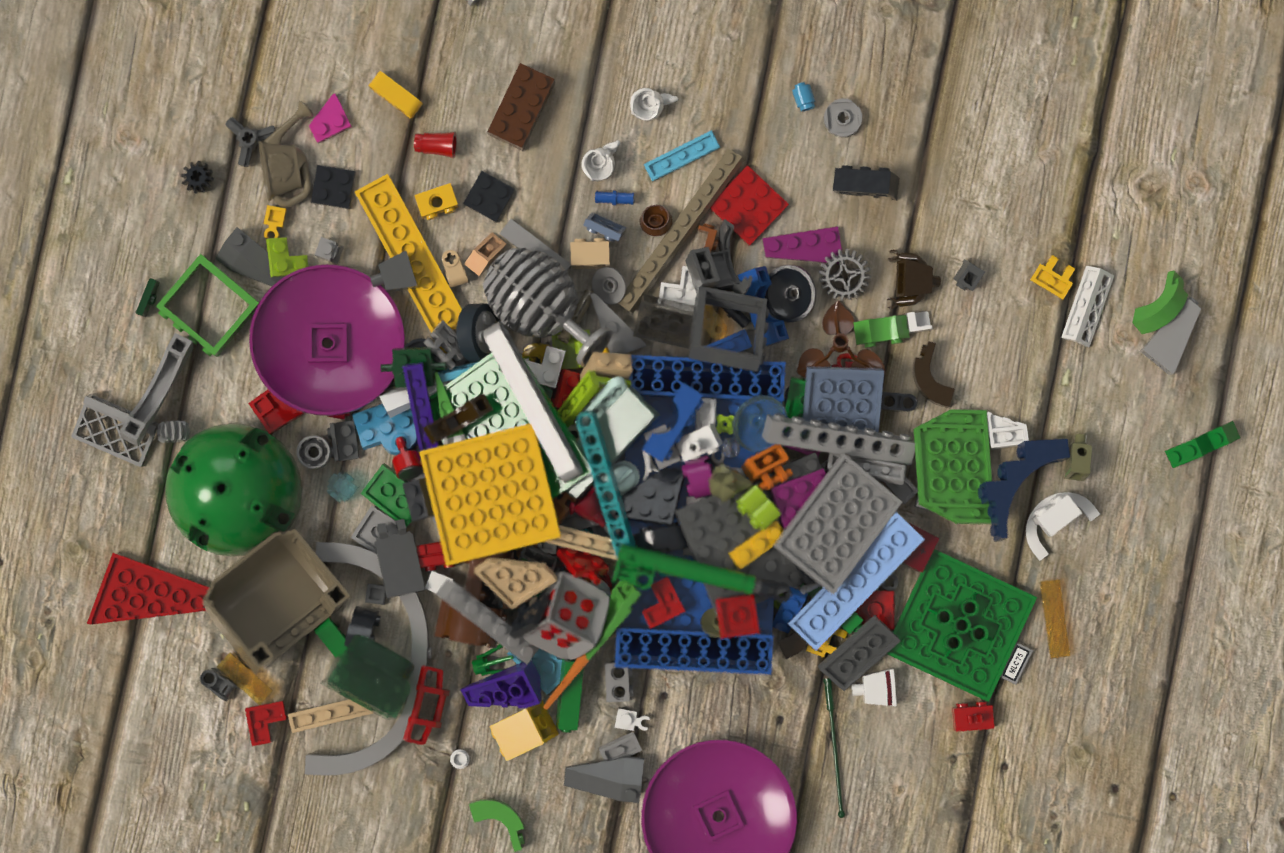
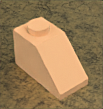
(485, 254)

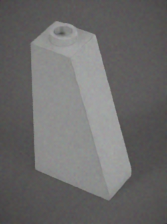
(1169, 342)

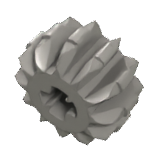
(173, 431)

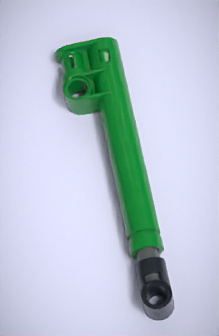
(638, 561)

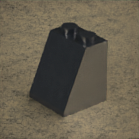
(418, 499)

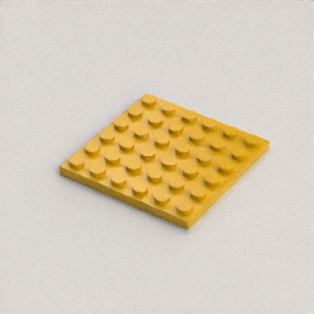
(490, 494)

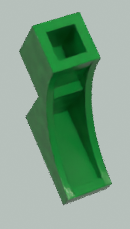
(1203, 444)

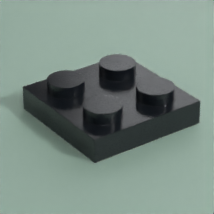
(333, 187)
(489, 196)
(529, 615)

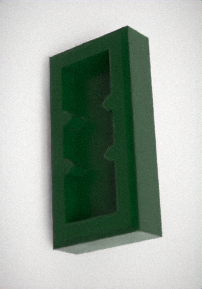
(148, 297)

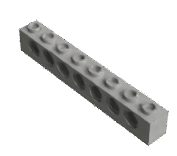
(902, 453)

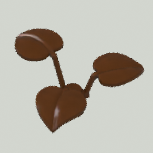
(839, 322)

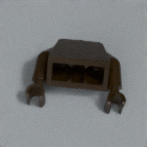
(913, 279)

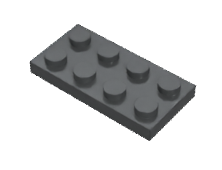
(859, 653)

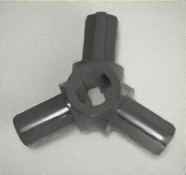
(242, 133)

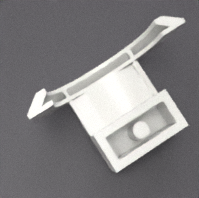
(1053, 515)

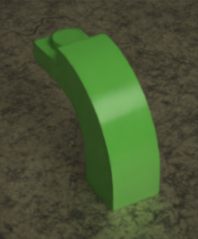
(1164, 309)
(500, 811)

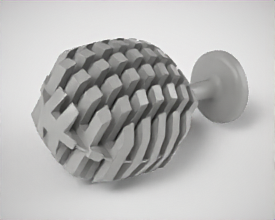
(538, 299)

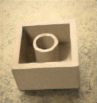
(590, 254)

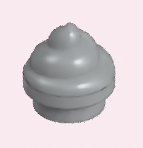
(495, 601)

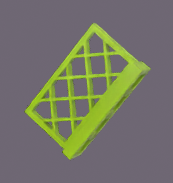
(582, 395)

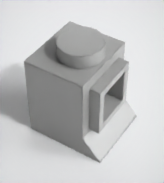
(329, 250)

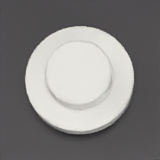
(459, 759)

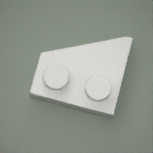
(1005, 432)

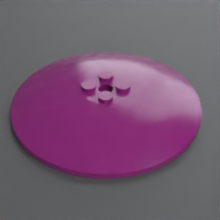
(318, 306)
(715, 778)

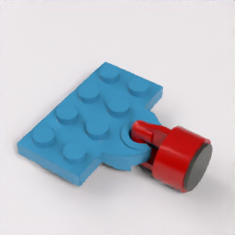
(395, 435)

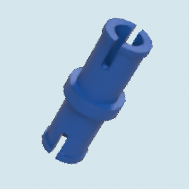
(614, 197)

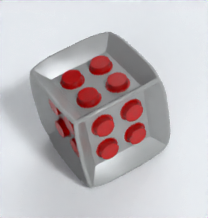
(571, 618)

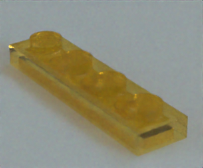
(1054, 619)

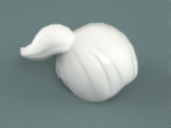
(648, 103)
(600, 163)

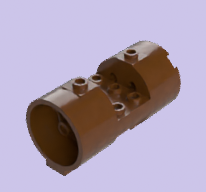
(456, 626)

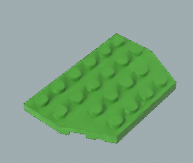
(952, 463)

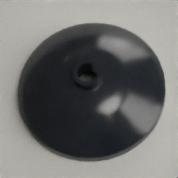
(781, 297)

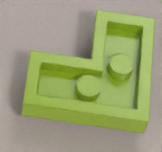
(279, 260)

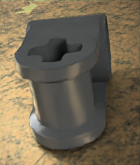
(219, 684)

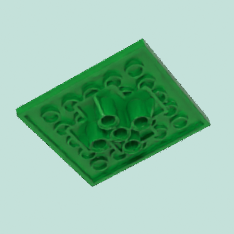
(998, 610)

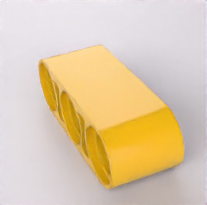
(395, 94)

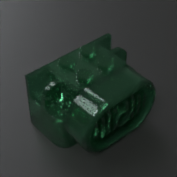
(371, 676)

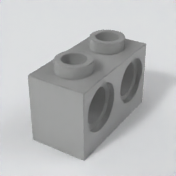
(613, 682)

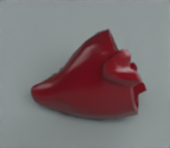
(589, 508)

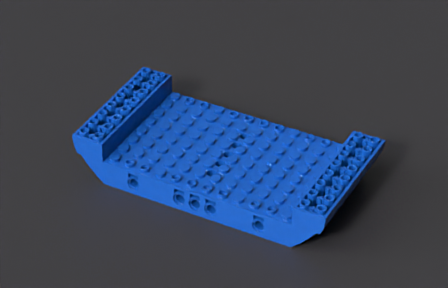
(681, 640)

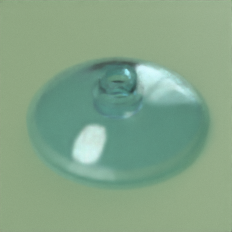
(750, 433)

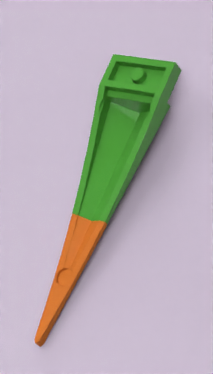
(619, 607)

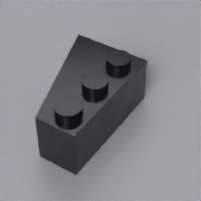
(866, 182)

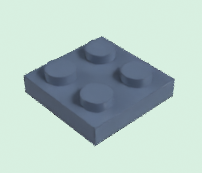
(599, 224)

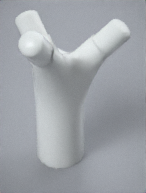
(649, 465)

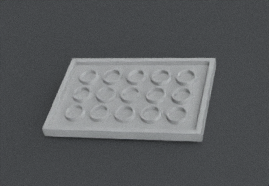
(837, 524)

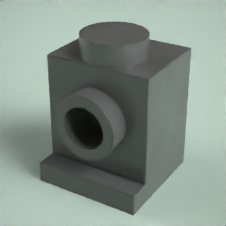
(973, 278)

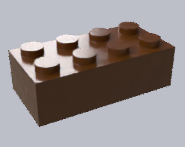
(521, 107)

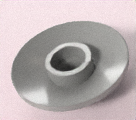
(602, 285)

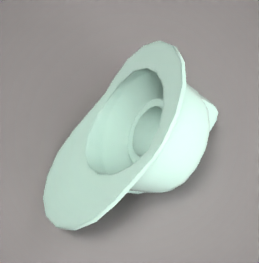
(626, 476)

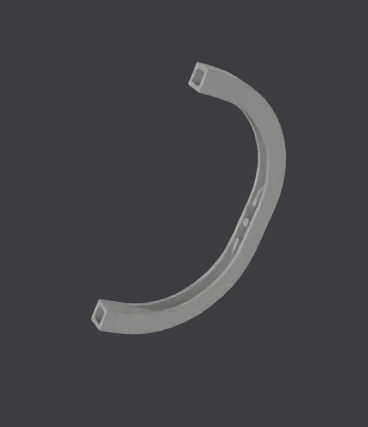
(347, 763)

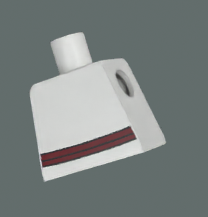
(877, 688)

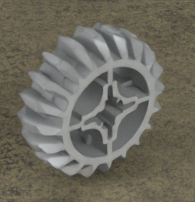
(853, 272)

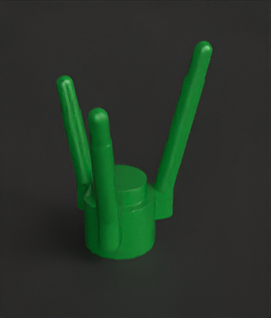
(482, 665)

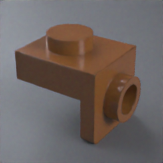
(711, 242)

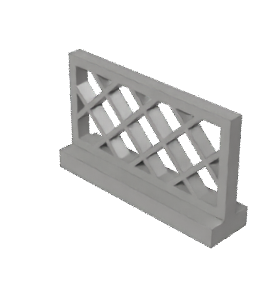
(116, 413)

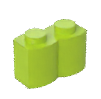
(757, 507)

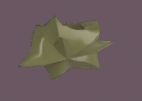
(727, 482)

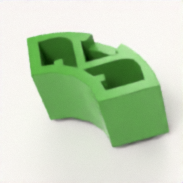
(881, 330)

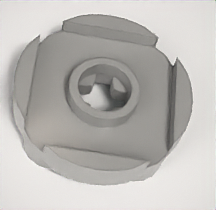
(834, 111)

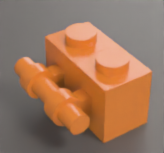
(766, 462)

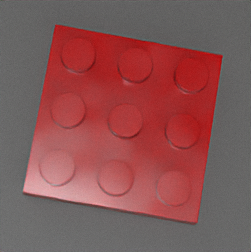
(749, 205)

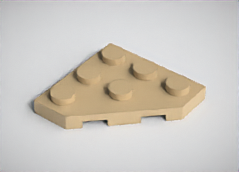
(515, 580)

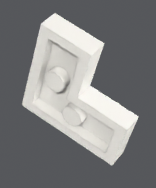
(681, 293)
(549, 370)

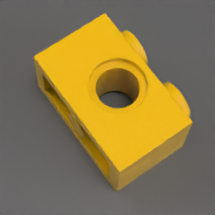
(425, 199)

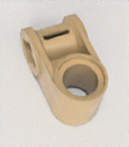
(454, 272)

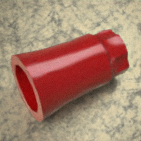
(436, 143)

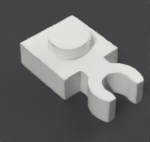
(627, 720)

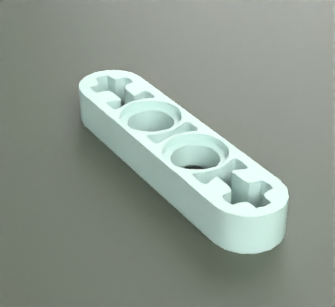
(600, 402)

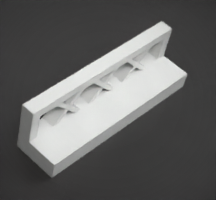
(1085, 304)

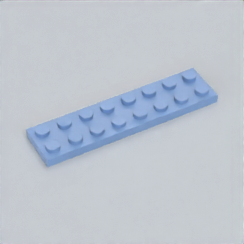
(829, 611)

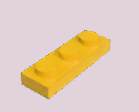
(756, 545)

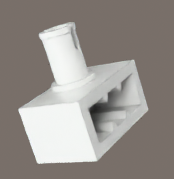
(698, 442)

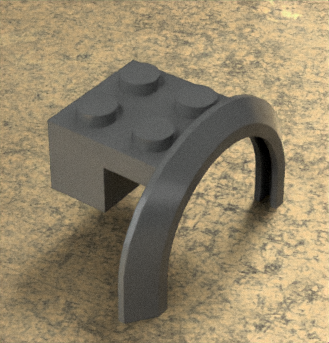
(716, 268)

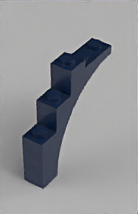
(1012, 474)

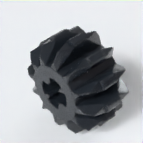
(191, 175)

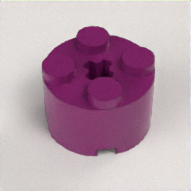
(698, 474)

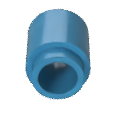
(804, 96)

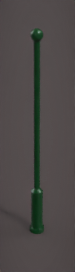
(830, 707)

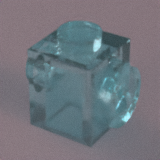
(341, 487)

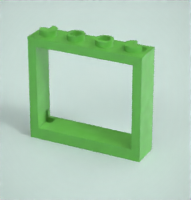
(193, 336)

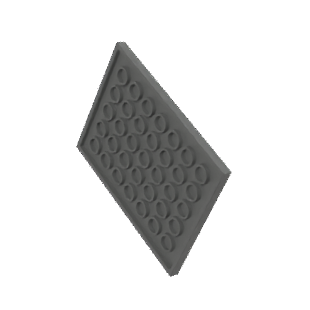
(719, 527)

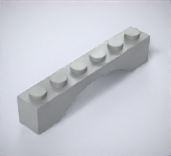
(162, 382)
(486, 620)

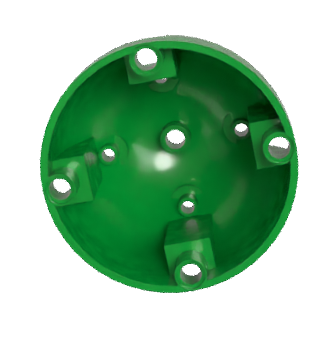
(262, 477)

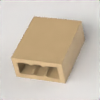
(609, 365)

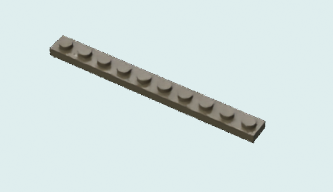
(681, 230)

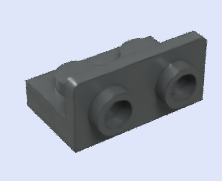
(344, 441)

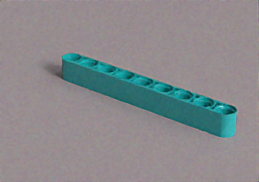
(603, 486)

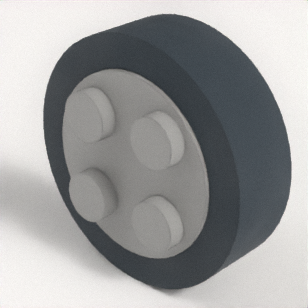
(470, 328)

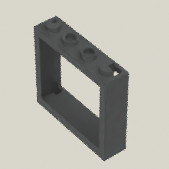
(736, 302)

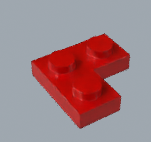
(668, 605)
(258, 720)

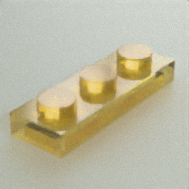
(244, 678)

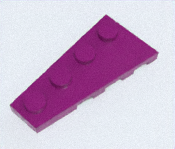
(804, 246)

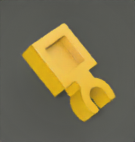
(274, 218)

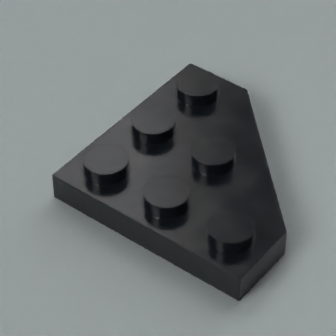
(655, 498)

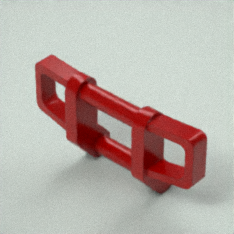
(421, 689)

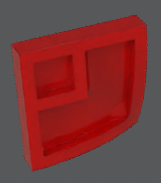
(273, 412)

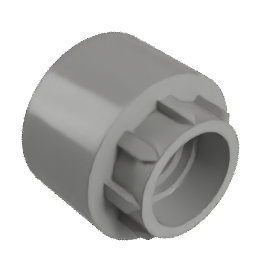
(306, 445)

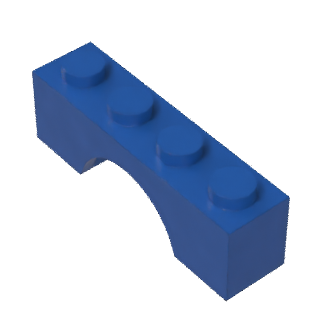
(760, 283)
(686, 401)

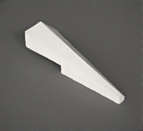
(397, 399)

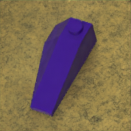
(510, 687)

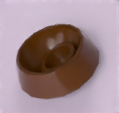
(655, 220)

